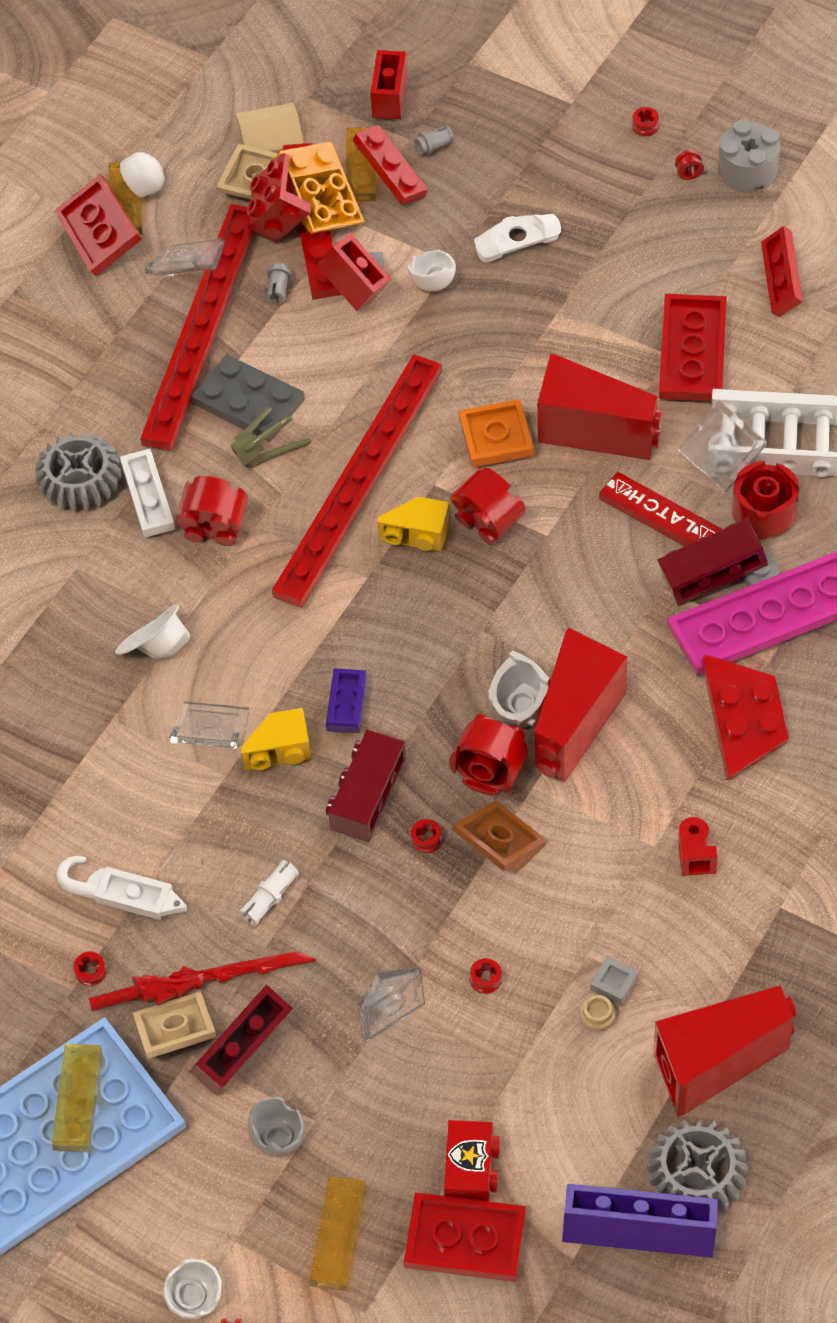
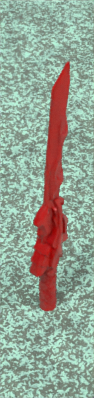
(180, 982)

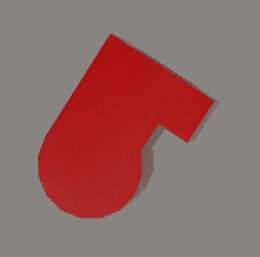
(693, 848)

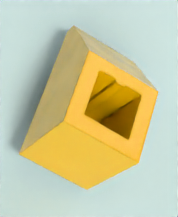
(416, 524)
(277, 741)

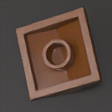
(500, 836)

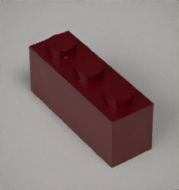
(712, 561)
(366, 785)
(241, 1039)

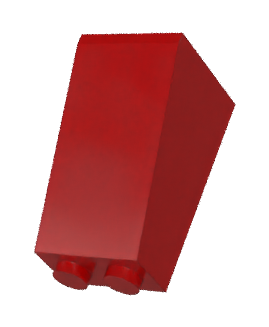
(596, 412)
(579, 700)
(721, 1044)

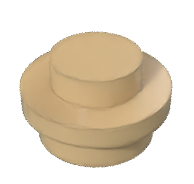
(597, 1012)

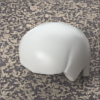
(142, 174)
(432, 270)
(192, 1289)

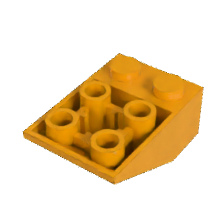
(319, 179)

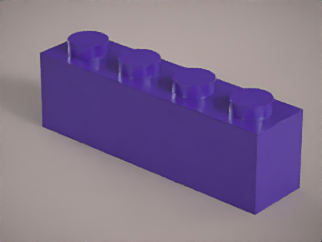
(640, 1220)

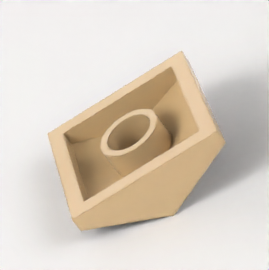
(270, 127)
(242, 168)
(174, 1025)

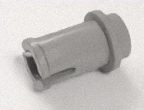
(427, 142)
(278, 278)

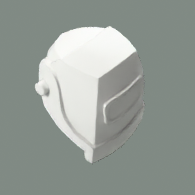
(519, 690)

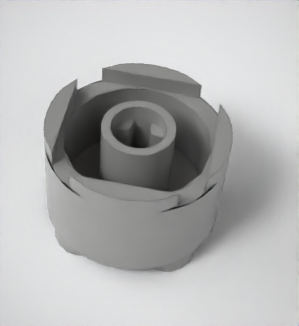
(749, 156)

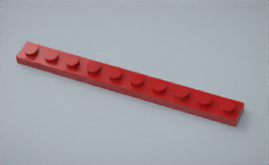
(198, 334)
(356, 481)

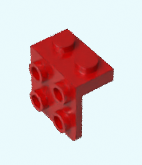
(272, 208)

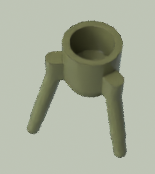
(248, 448)

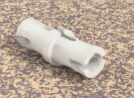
(268, 893)

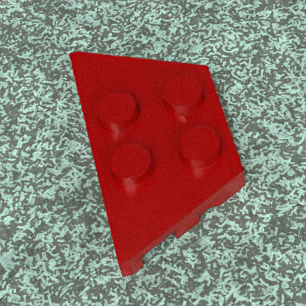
(744, 713)

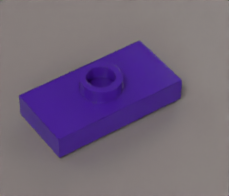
(346, 700)

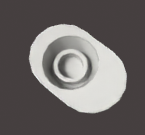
(158, 638)

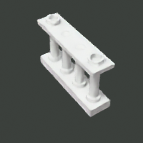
(790, 410)

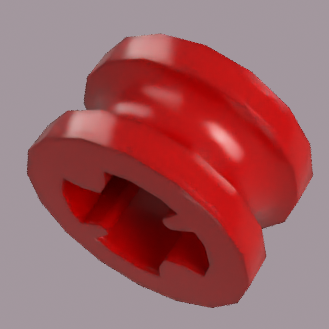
(648, 128)
(689, 165)
(419, 829)
(95, 959)
(476, 982)

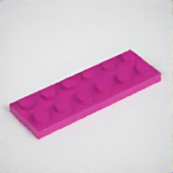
(759, 614)

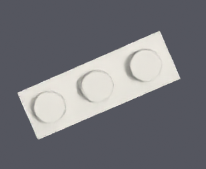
(147, 493)

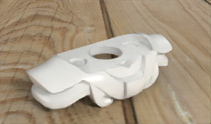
(497, 242)

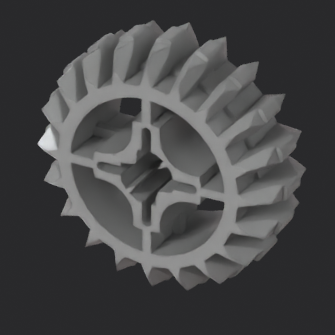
(77, 479)
(717, 1149)

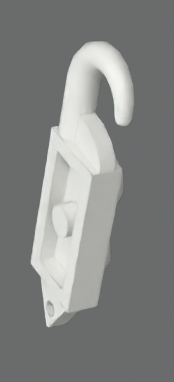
(122, 890)

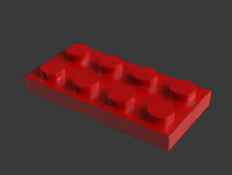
(692, 346)

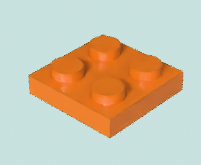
(496, 433)

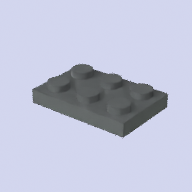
(243, 392)

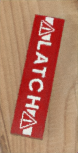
(655, 510)

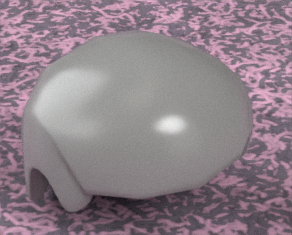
(275, 1127)

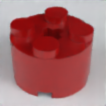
(766, 498)
(487, 504)
(211, 510)
(489, 755)

